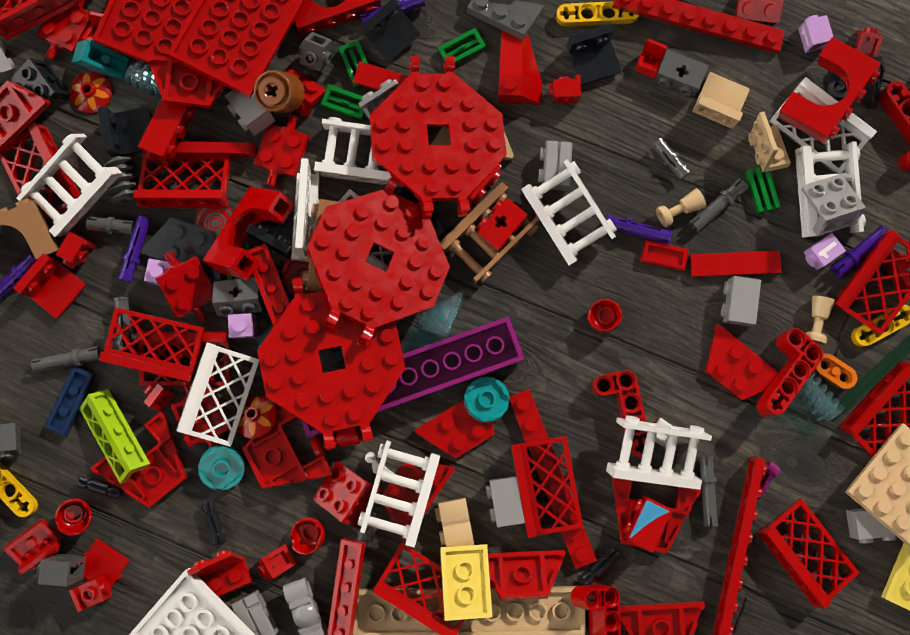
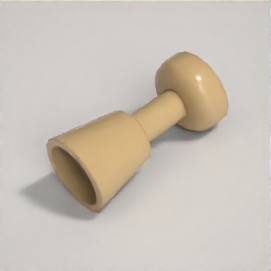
(690, 203)
(820, 311)

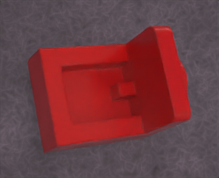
(651, 58)

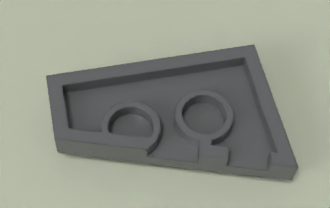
(508, 15)

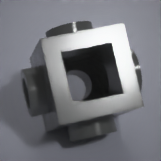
(315, 51)

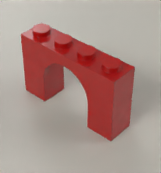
(316, 17)
(823, 121)
(256, 206)

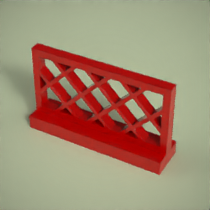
(29, 14)
(47, 148)
(184, 198)
(863, 276)
(218, 338)
(149, 364)
(875, 402)
(527, 489)
(798, 569)
(409, 605)

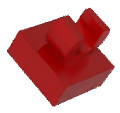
(158, 397)

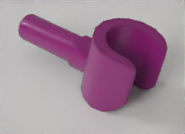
(772, 471)

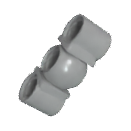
(304, 608)

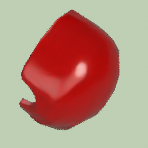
(605, 316)
(73, 516)
(307, 536)

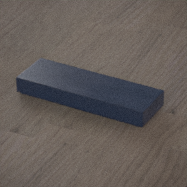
(70, 400)

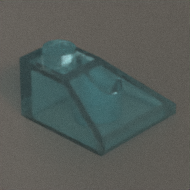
(442, 316)

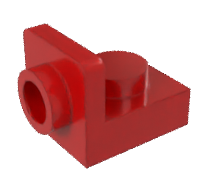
(869, 41)
(275, 563)

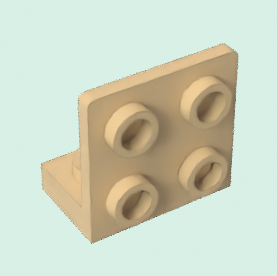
(721, 100)
(768, 145)

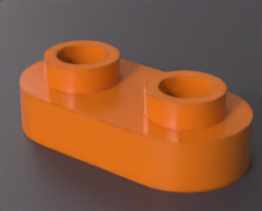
(834, 369)

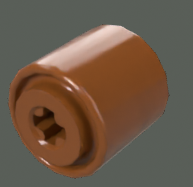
(289, 92)

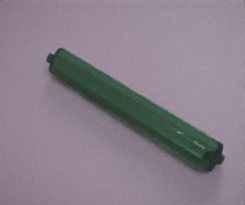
(876, 375)

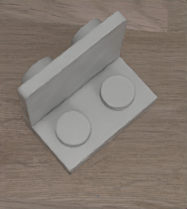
(835, 204)

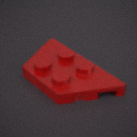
(183, 85)
(17, 111)
(737, 366)
(456, 431)
(409, 495)
(524, 573)
(661, 618)

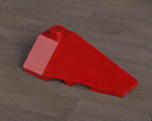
(518, 72)

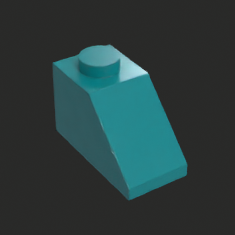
(99, 59)

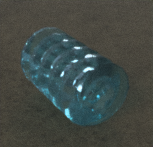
(142, 78)
(820, 399)

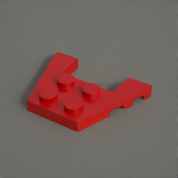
(276, 459)
(160, 476)
(624, 512)

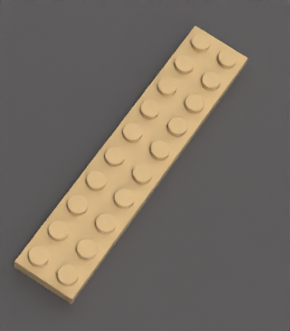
(511, 617)

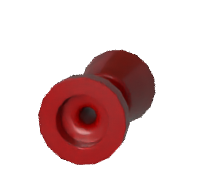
(343, 438)

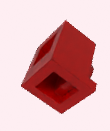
(565, 90)
(74, 250)
(91, 592)

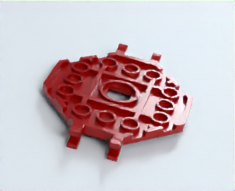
(437, 171)
(361, 289)
(333, 398)

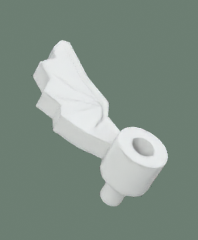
(370, 458)

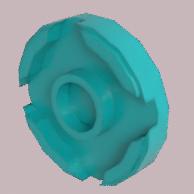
(486, 399)
(221, 467)

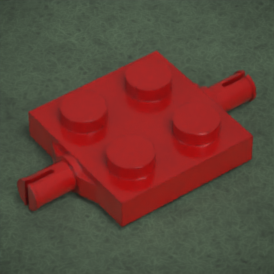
(64, 29)
(281, 150)
(185, 286)
(201, 425)

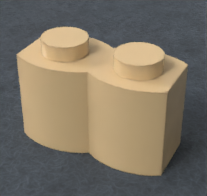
(455, 523)

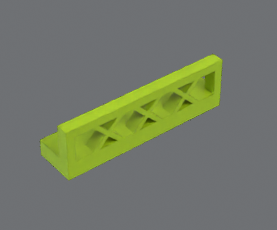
(114, 434)

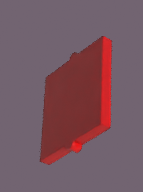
(104, 560)

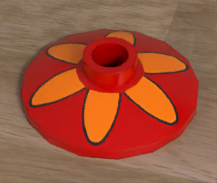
(99, 95)
(263, 420)

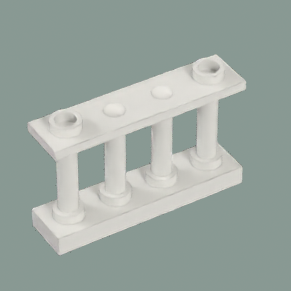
(349, 170)
(805, 175)
(90, 191)
(558, 231)
(664, 474)
(415, 509)

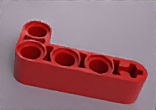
(894, 111)
(798, 359)
(622, 393)
(603, 607)

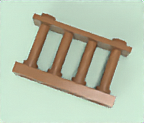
(468, 228)

